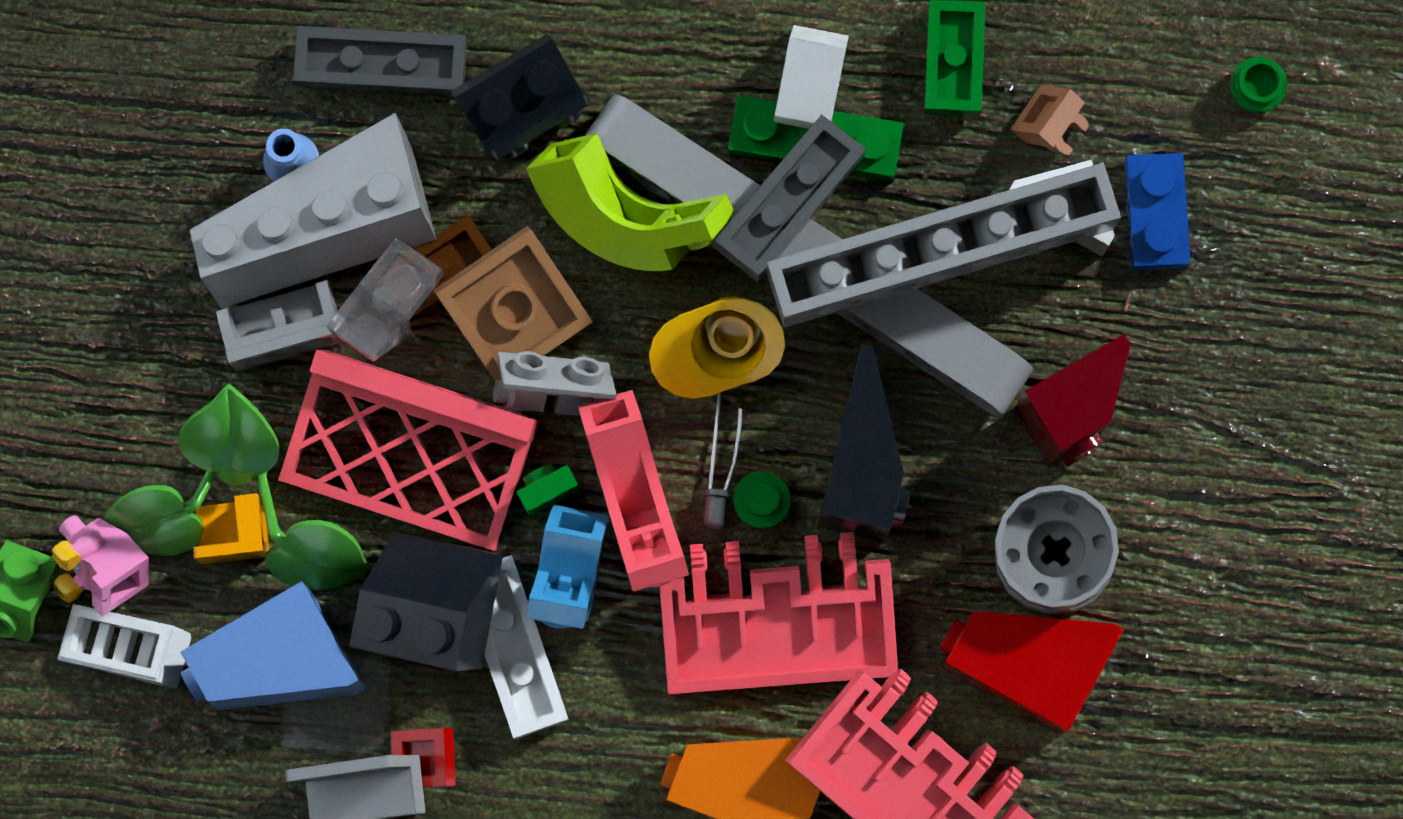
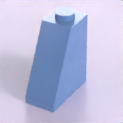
(272, 657)

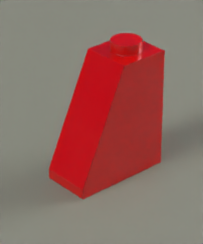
(1032, 661)

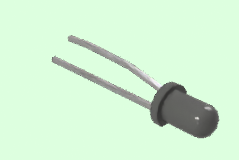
(715, 498)

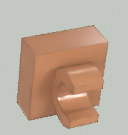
(1049, 116)

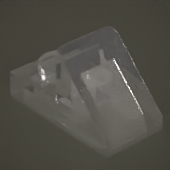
(385, 300)

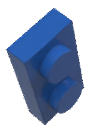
(1157, 211)

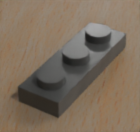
(379, 60)
(789, 197)

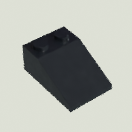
(866, 465)

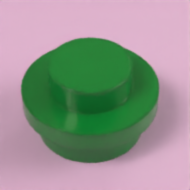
(1258, 84)
(762, 500)

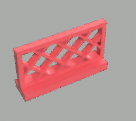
(422, 401)

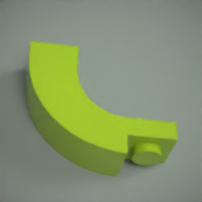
(611, 219)

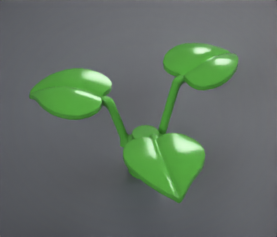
(237, 444)

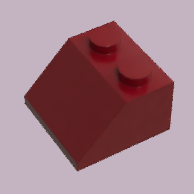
(1075, 404)

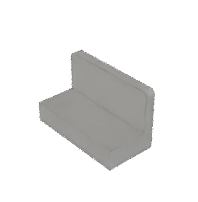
(363, 788)

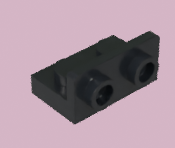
(521, 99)

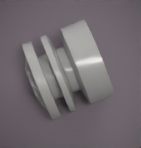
(1059, 516)

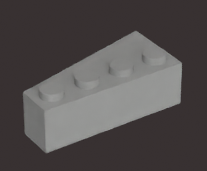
(317, 218)

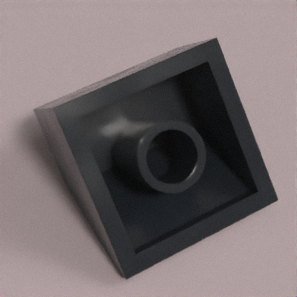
(428, 603)

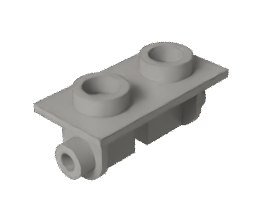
(531, 377)

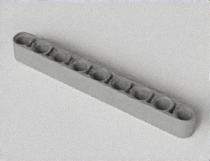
(905, 322)

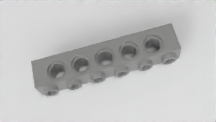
(943, 245)

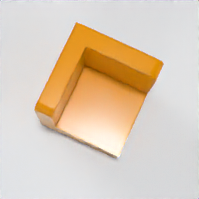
(232, 531)

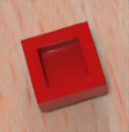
(435, 751)

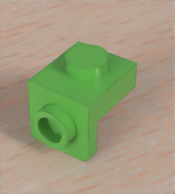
(23, 587)

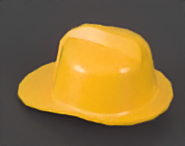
(716, 347)

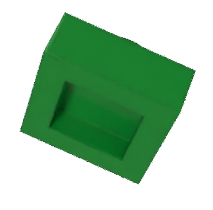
(547, 487)

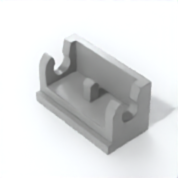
(278, 326)

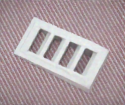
(158, 656)

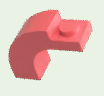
(633, 491)

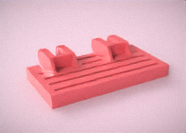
(779, 630)
(876, 772)

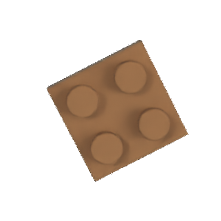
(512, 302)

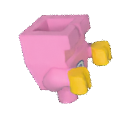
(103, 562)

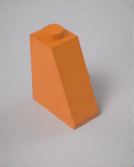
(740, 781)

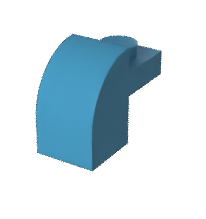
(568, 567)

